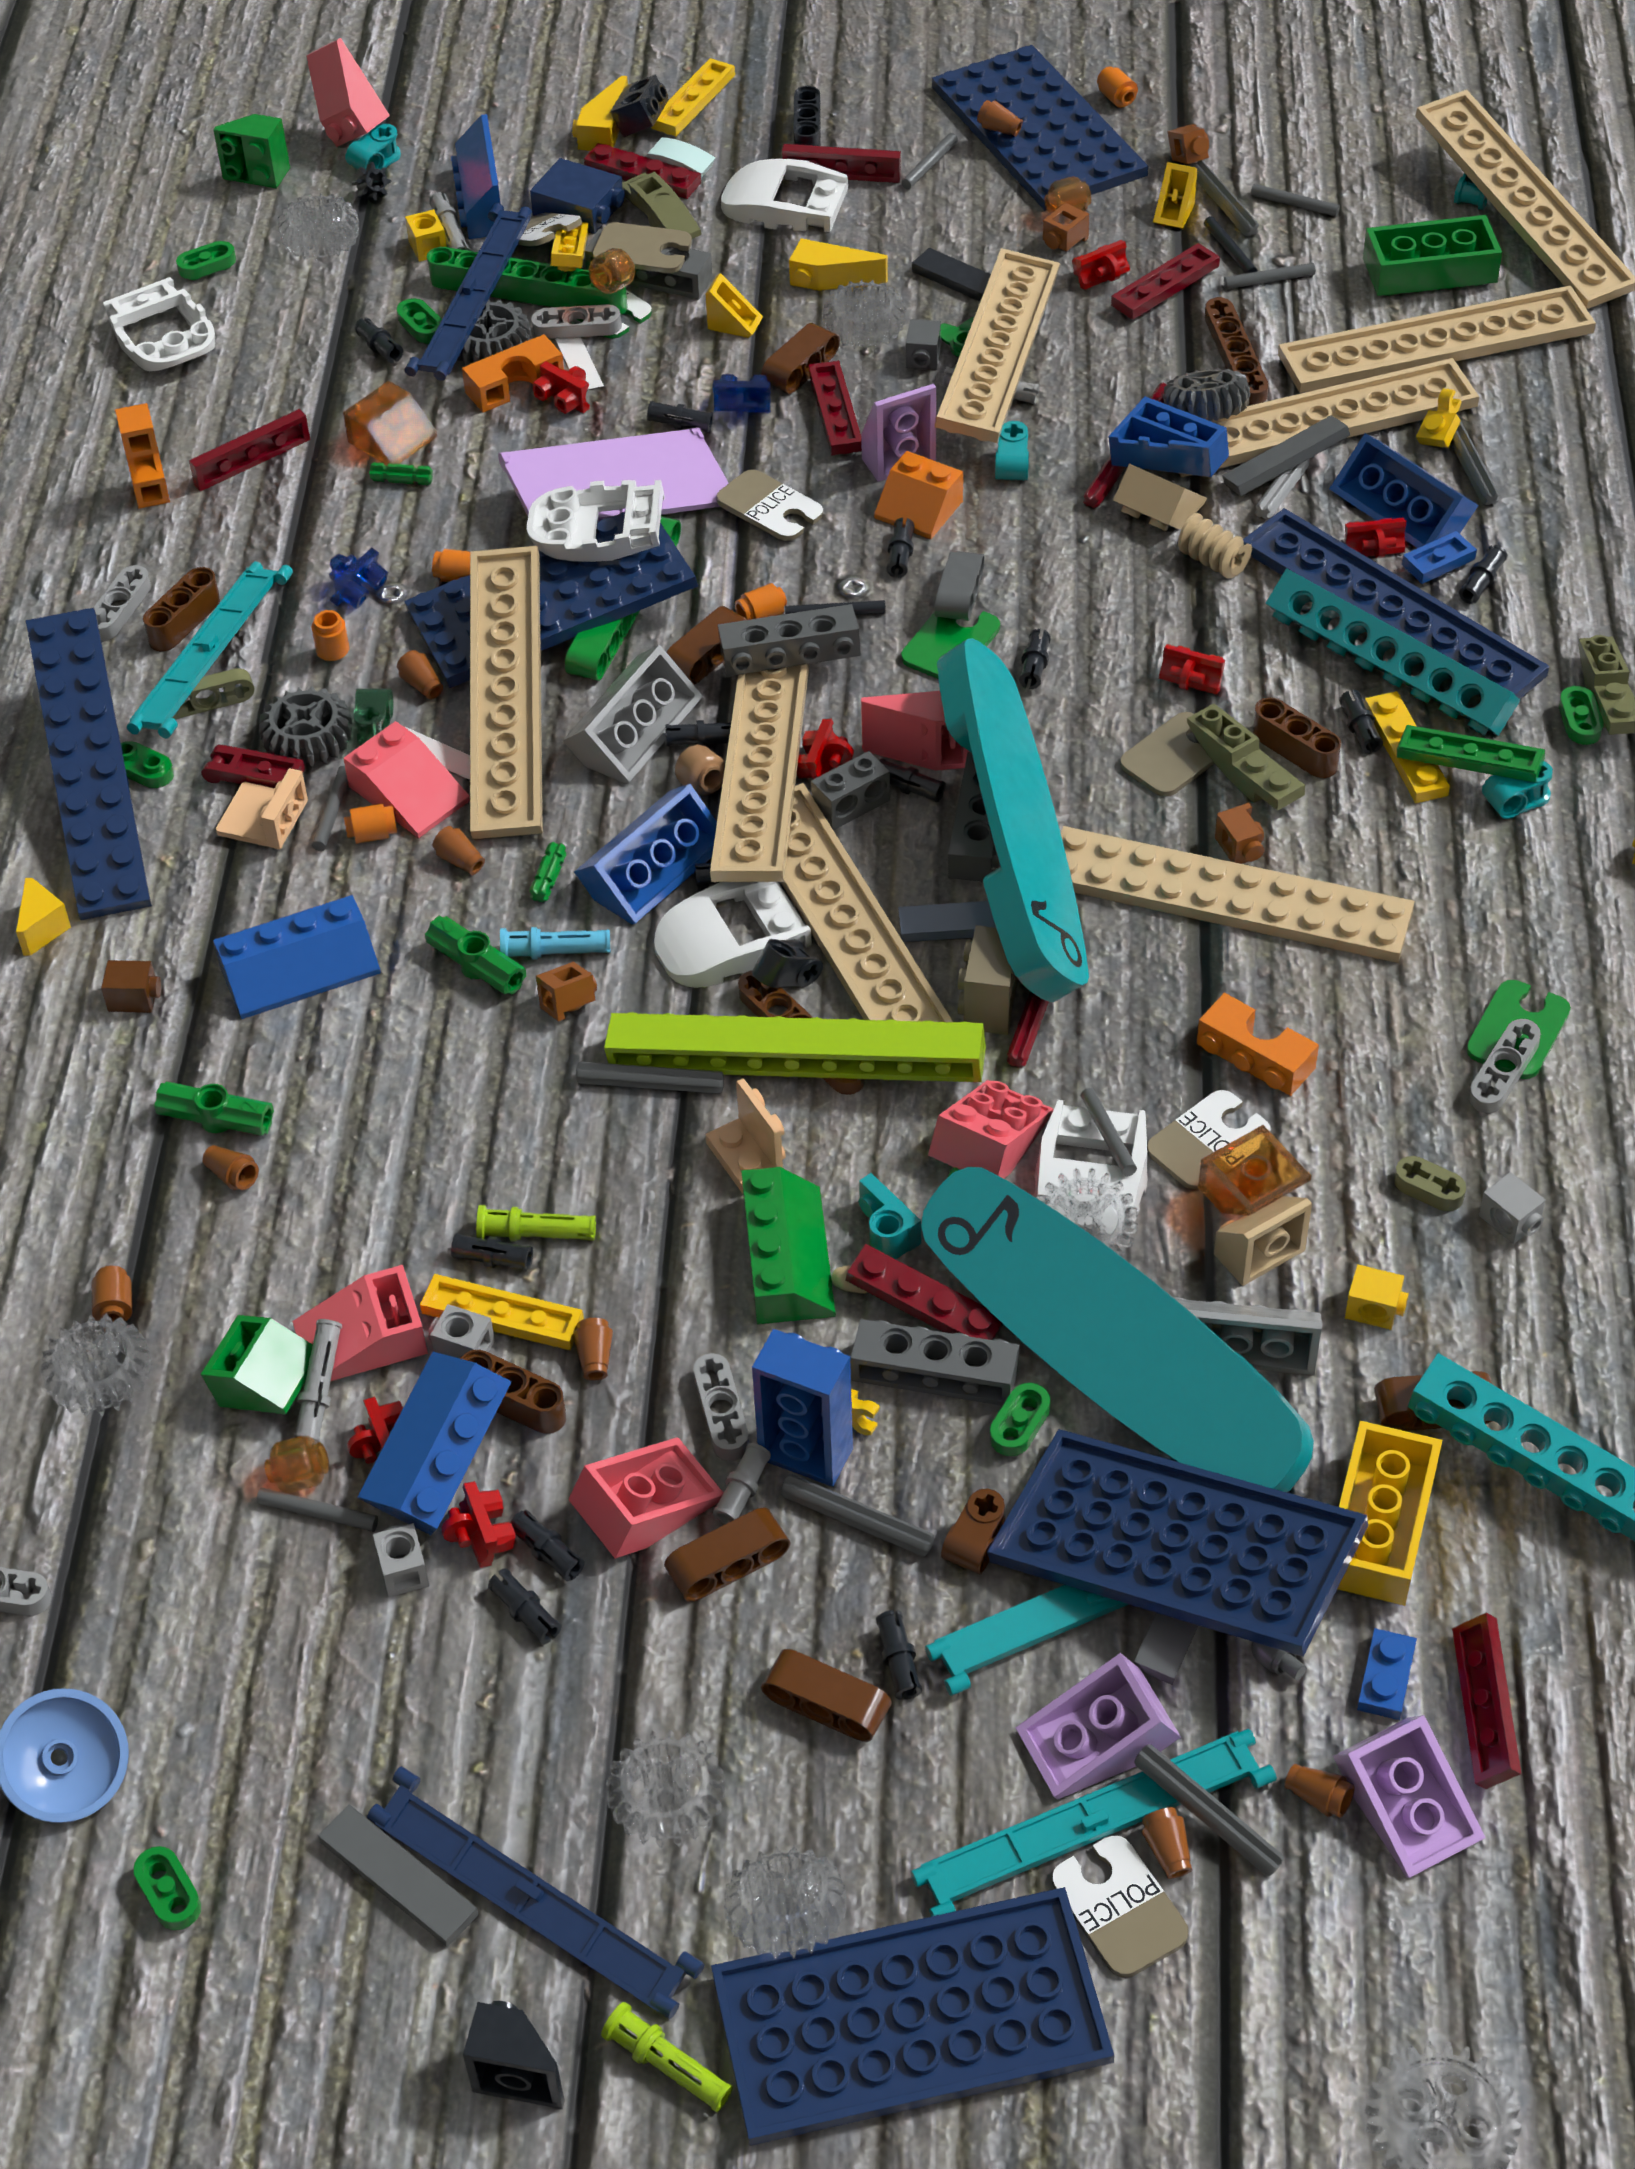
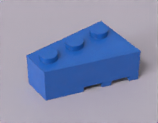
(1168, 440)

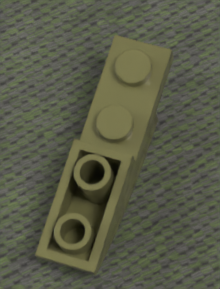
(660, 203)
(1608, 679)
(1238, 756)

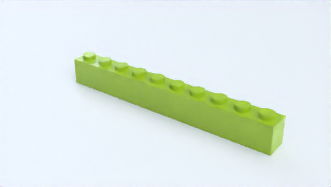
(800, 1046)

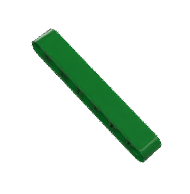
(524, 281)
(595, 648)

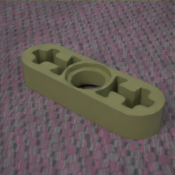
(229, 696)

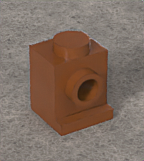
(1194, 144)
(1061, 233)
(1239, 834)
(565, 989)

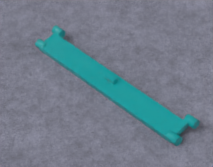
(204, 649)
(1015, 1631)
(1082, 1822)

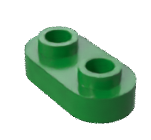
(206, 260)
(418, 319)
(1581, 715)
(146, 765)
(1017, 1422)
(168, 1891)

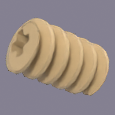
(1213, 546)

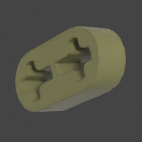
(1430, 1183)

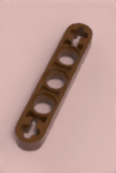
(1235, 340)
(778, 996)

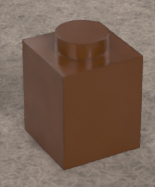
(130, 986)

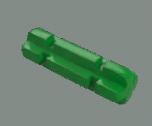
(401, 473)
(547, 872)

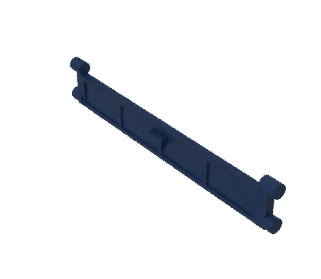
(472, 293)
(532, 1898)

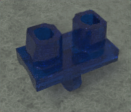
(742, 395)
(350, 573)

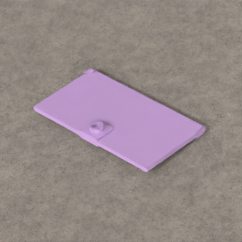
(675, 457)

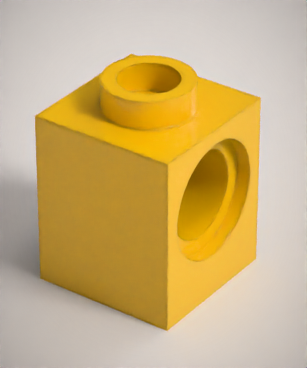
(425, 233)
(1376, 1297)

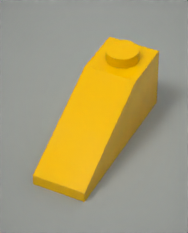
(595, 120)
(828, 265)

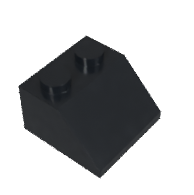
(510, 2058)

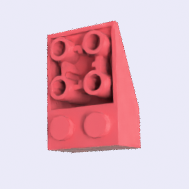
(910, 730)
(989, 1129)
(376, 1322)

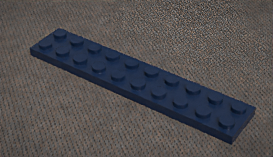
(1329, 563)
(88, 764)

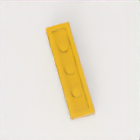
(694, 96)
(569, 248)
(1391, 716)
(509, 1312)

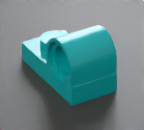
(891, 1223)

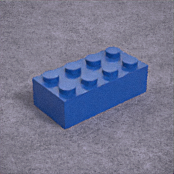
(803, 1406)

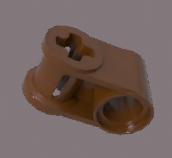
(975, 1531)

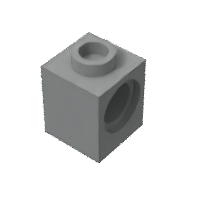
(1512, 1208)
(474, 1329)
(404, 1573)

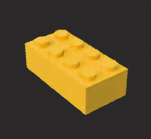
(1392, 1485)

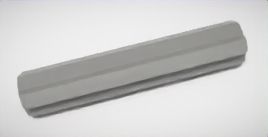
(1279, 490)

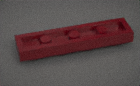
(853, 162)
(630, 165)
(1165, 281)
(835, 407)
(249, 450)
(921, 1295)
(1486, 1701)

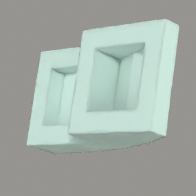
(682, 155)

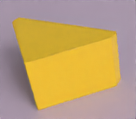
(1176, 195)
(729, 309)
(40, 917)

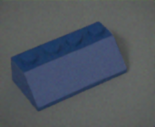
(475, 178)
(1394, 487)
(651, 855)
(296, 956)
(434, 1441)

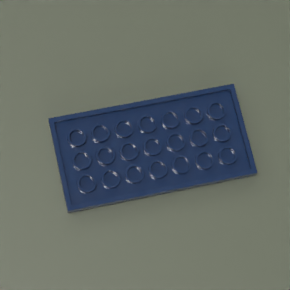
(1059, 127)
(572, 598)
(1180, 1541)
(910, 2016)

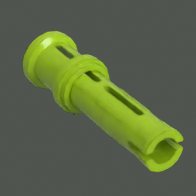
(519, 1224)
(644, 2050)

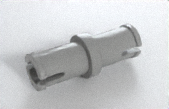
(741, 1483)

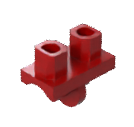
(1101, 265)
(565, 386)
(1376, 537)
(1192, 669)
(823, 751)
(381, 1420)
(472, 1525)

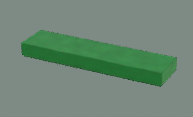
(1471, 753)

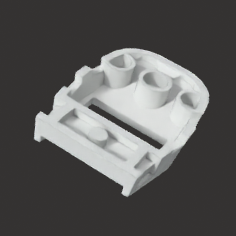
(754, 187)
(176, 345)
(566, 520)
(699, 946)
(1076, 1128)

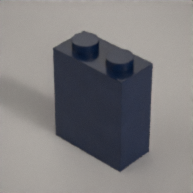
(578, 191)

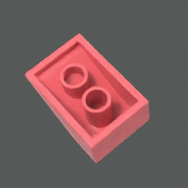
(343, 94)
(404, 773)
(643, 1495)

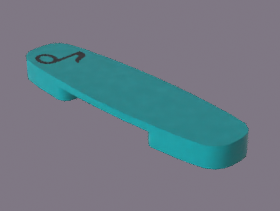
(1033, 886)
(1114, 1332)

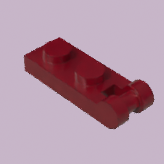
(246, 765)

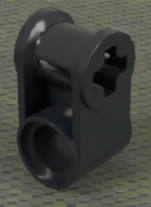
(786, 965)

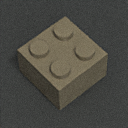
(987, 982)

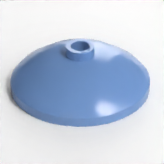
(93, 1747)

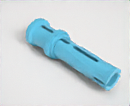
(536, 943)

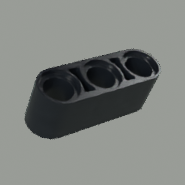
(807, 116)

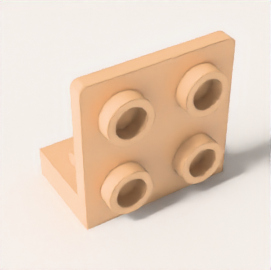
(265, 813)
(750, 1140)

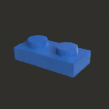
(1439, 557)
(1387, 1674)

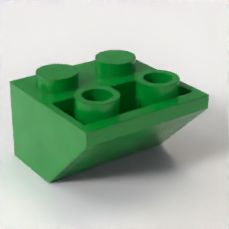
(253, 150)
(258, 1366)

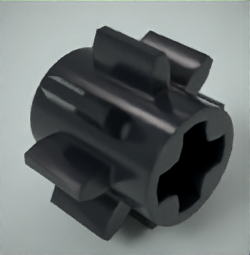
(364, 179)

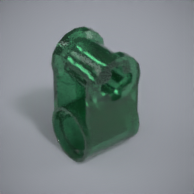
(372, 711)

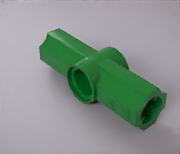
(475, 955)
(214, 1108)

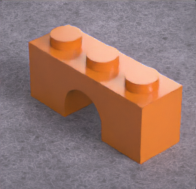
(489, 378)
(142, 455)
(1278, 1062)

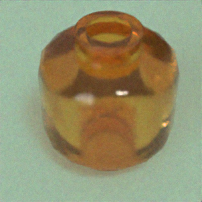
(1068, 190)
(612, 270)
(297, 1464)

